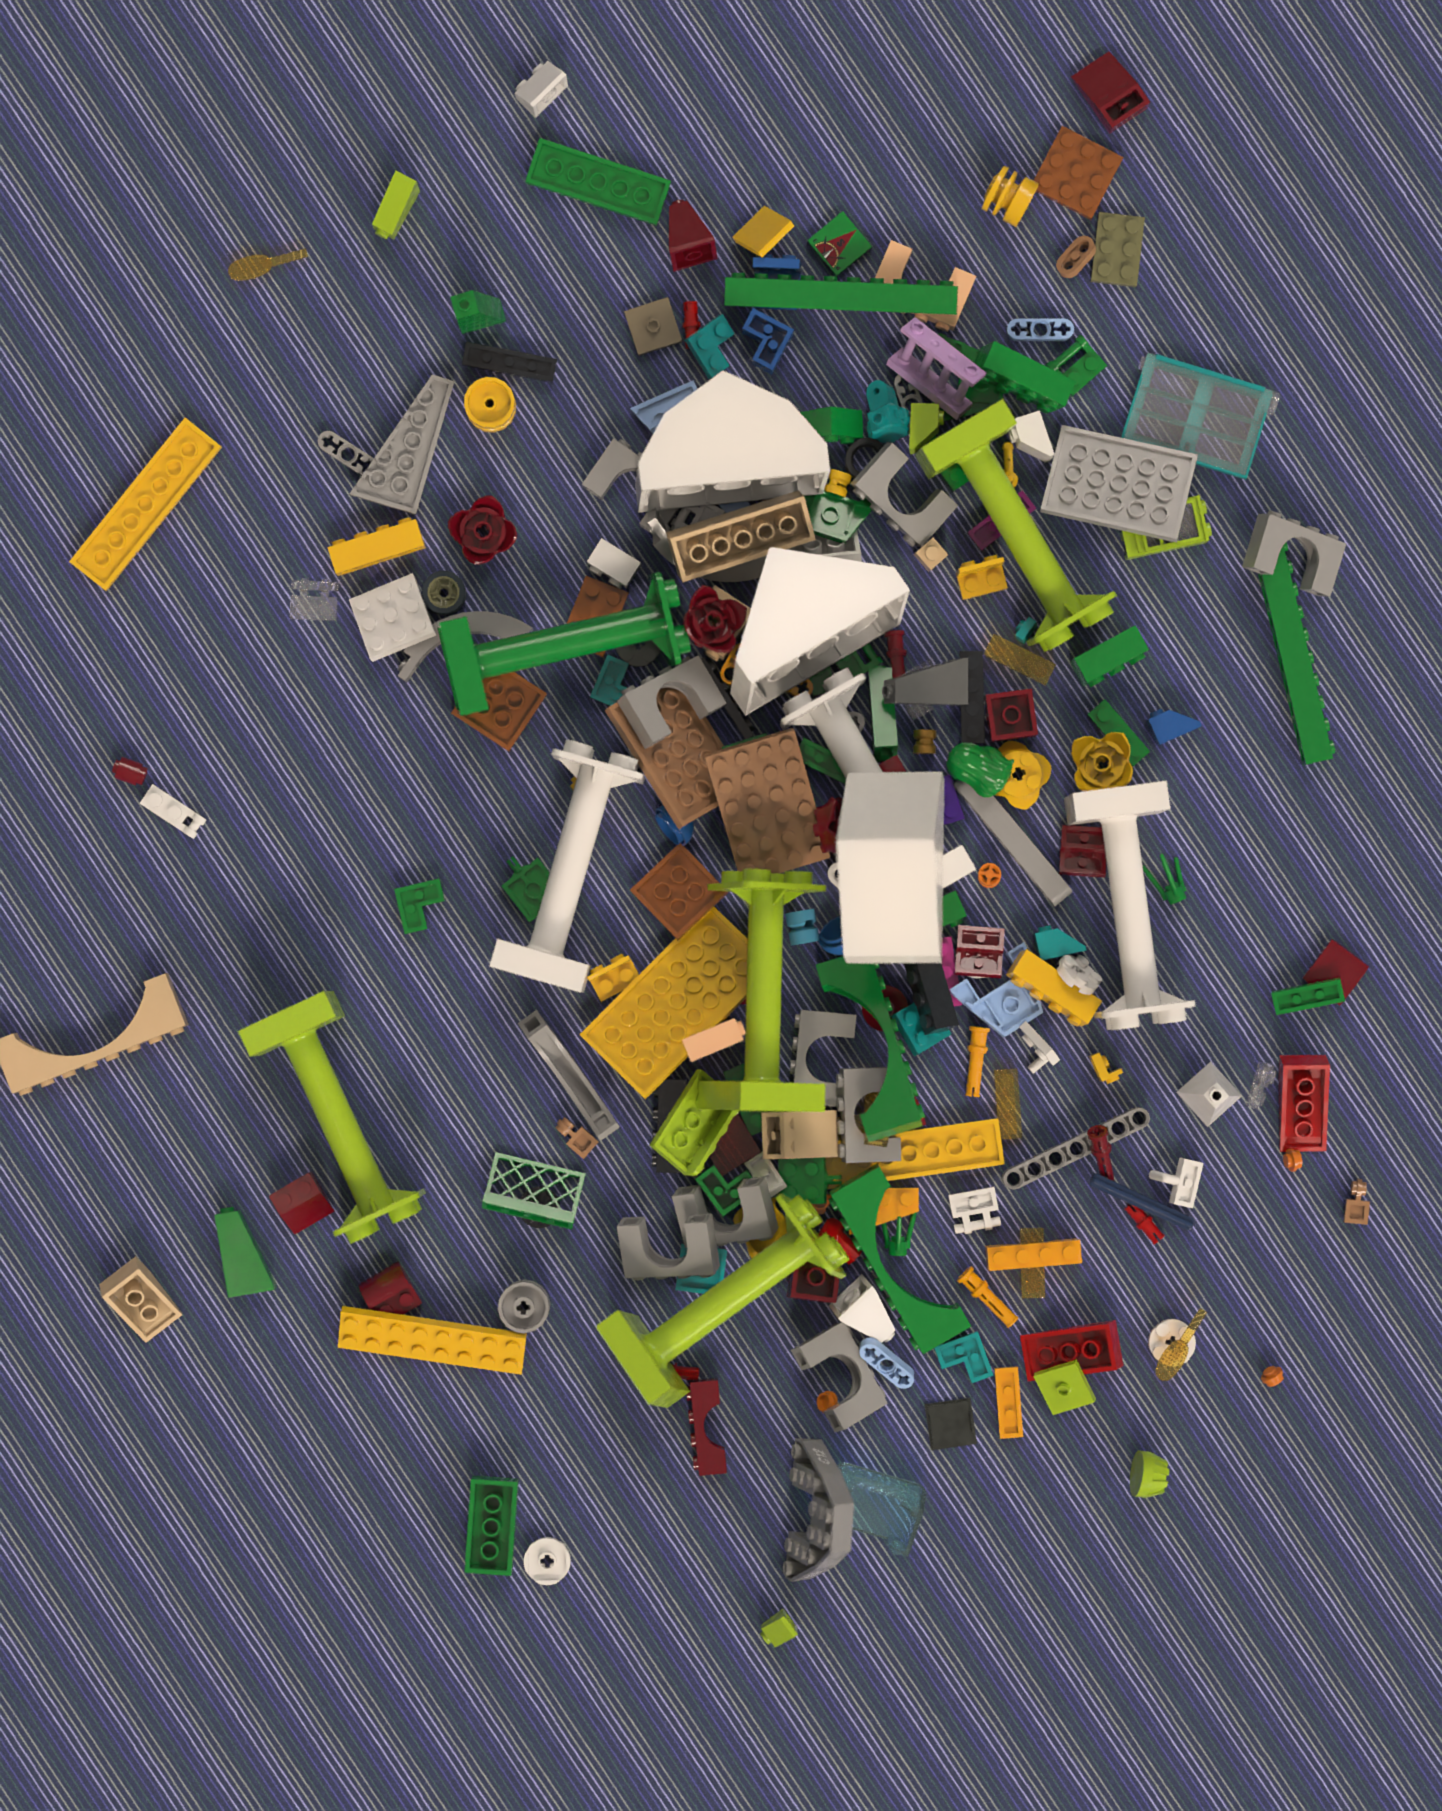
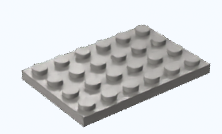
(1119, 483)

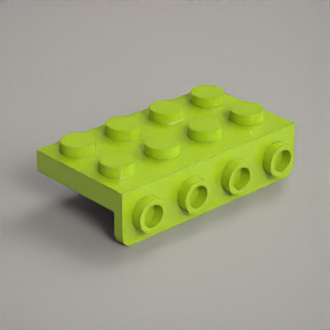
(690, 1132)

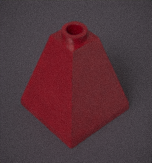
(688, 237)

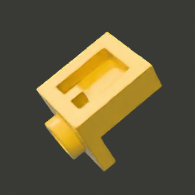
(1101, 1065)

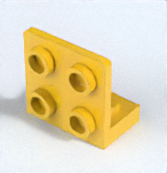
(981, 578)
(614, 977)

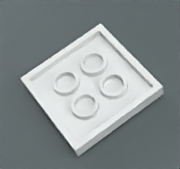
(392, 617)

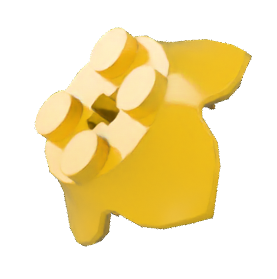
(1089, 751)
(1036, 773)

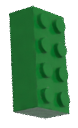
(1024, 377)
(491, 1525)

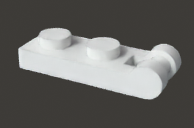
(172, 810)

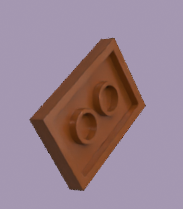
(596, 600)

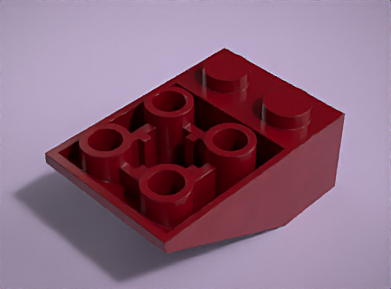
(1111, 91)

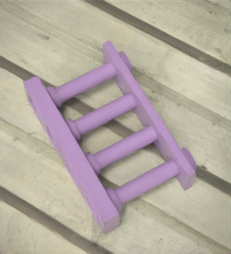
(928, 382)

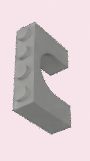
(613, 463)
(873, 485)
(1322, 551)
(689, 678)
(811, 1027)
(853, 1085)
(758, 1212)
(643, 1261)
(865, 1393)

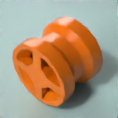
(989, 871)

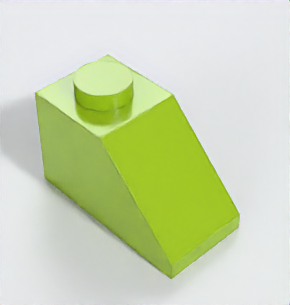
(924, 424)
(778, 1629)

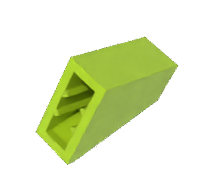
(395, 205)

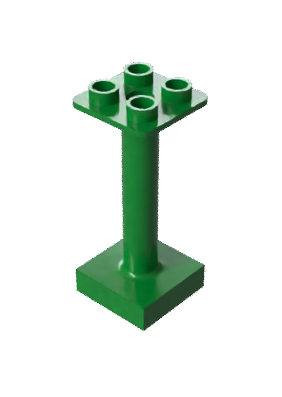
(472, 663)

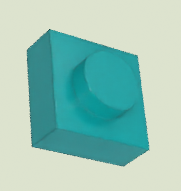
(1025, 629)

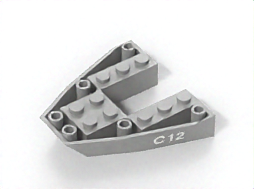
(830, 1511)

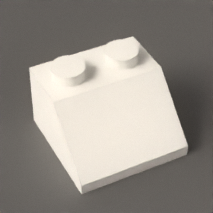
(541, 88)
(1031, 436)

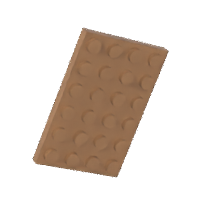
(677, 763)
(766, 803)

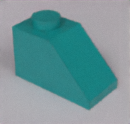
(1055, 943)

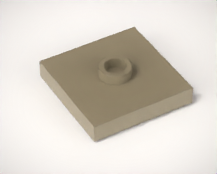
(653, 326)

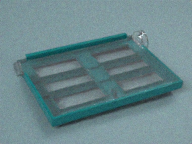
(1199, 413)

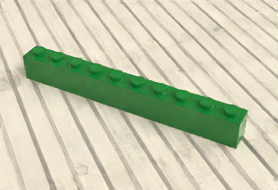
(841, 294)
(1296, 662)

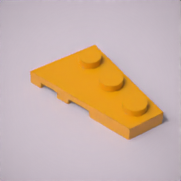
(897, 1203)

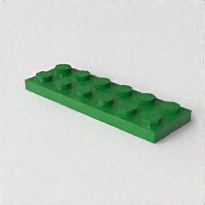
(598, 181)

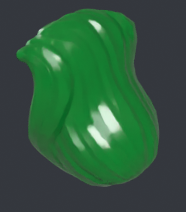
(979, 767)

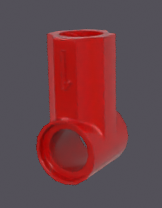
(835, 1229)

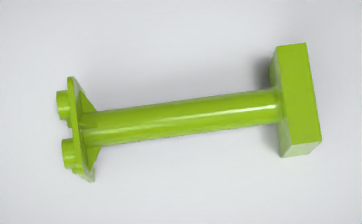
(970, 448)
(296, 1032)
(761, 1083)
(648, 1354)

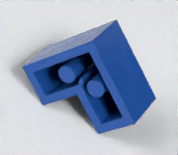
(772, 337)

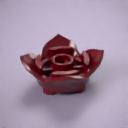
(484, 512)
(725, 614)
(828, 824)

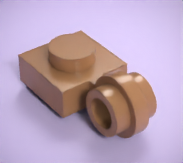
(581, 1141)
(1357, 1210)

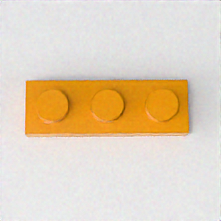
(1008, 1402)

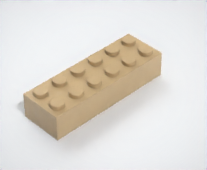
(740, 536)

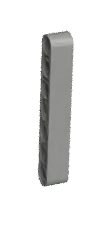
(1016, 843)
(1064, 1149)

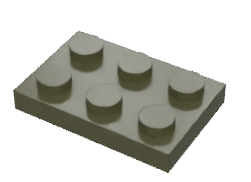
(1117, 249)

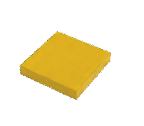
(763, 231)

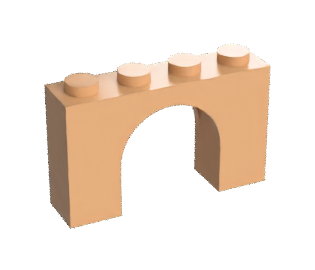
(893, 268)
(714, 1039)

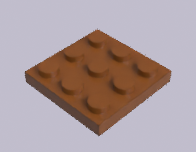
(1077, 172)
(510, 708)
(678, 891)

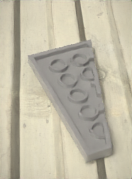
(403, 462)

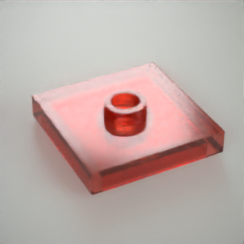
(734, 1147)

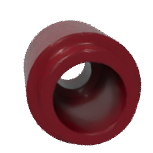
(129, 771)

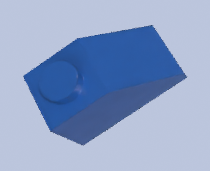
(1170, 725)

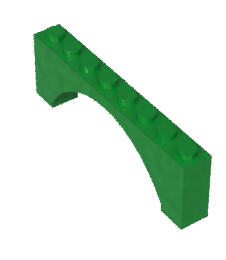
(895, 1105)
(859, 1204)

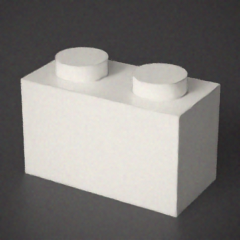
(613, 563)

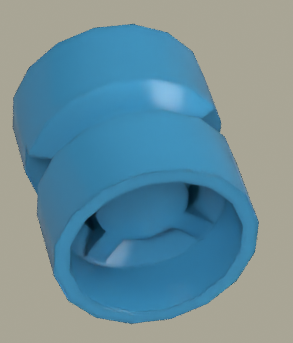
(802, 927)

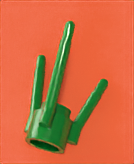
(1175, 890)
(898, 1244)

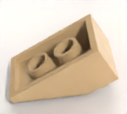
(139, 1299)

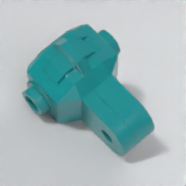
(886, 419)

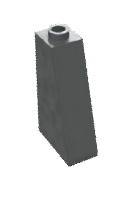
(933, 685)

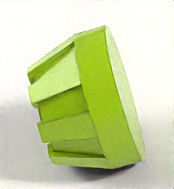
(1148, 1475)

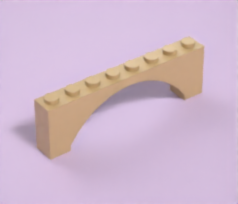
(157, 1015)

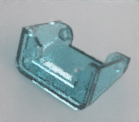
(885, 1506)

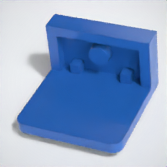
(772, 266)

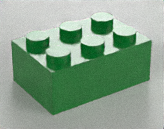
(1109, 657)

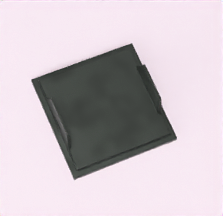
(950, 1423)

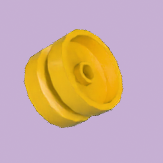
(477, 400)

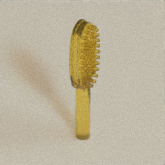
(258, 265)
(1177, 1351)

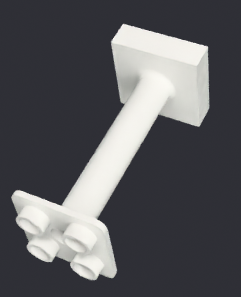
(848, 745)
(1118, 814)
(544, 954)

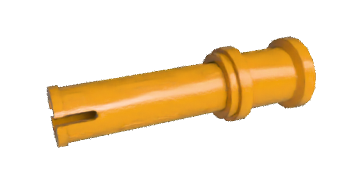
(977, 1050)
(980, 1289)

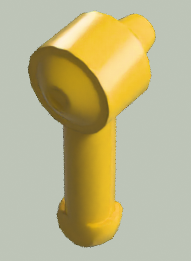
(1007, 448)

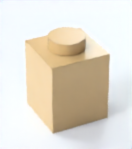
(930, 554)

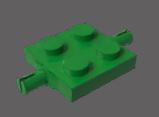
(527, 886)
(806, 1178)

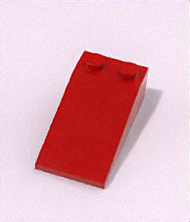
(1303, 1102)
(1092, 1344)

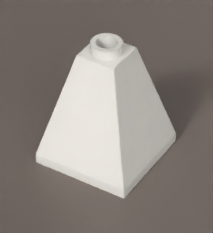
(1199, 1090)
(863, 1310)

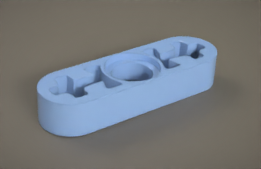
(1033, 337)
(884, 1353)

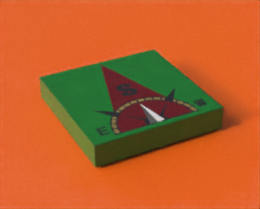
(839, 244)

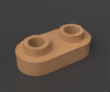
(1075, 257)

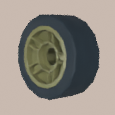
(447, 581)

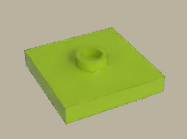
(1064, 1387)

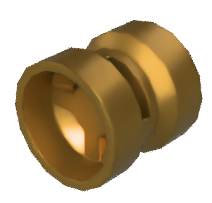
(924, 741)

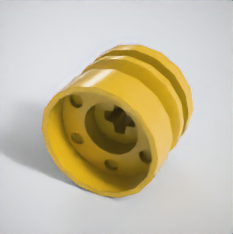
(1009, 195)

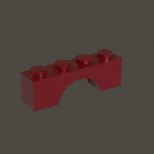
(710, 1456)

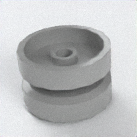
(514, 1316)

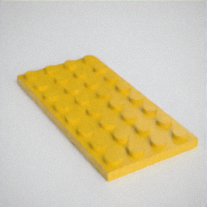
(676, 996)

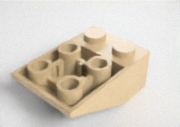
(799, 1134)

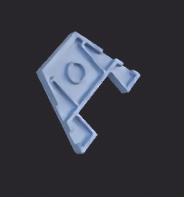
(1003, 1007)

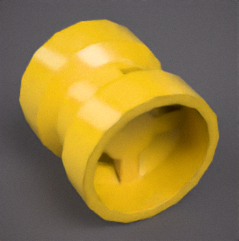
(838, 482)

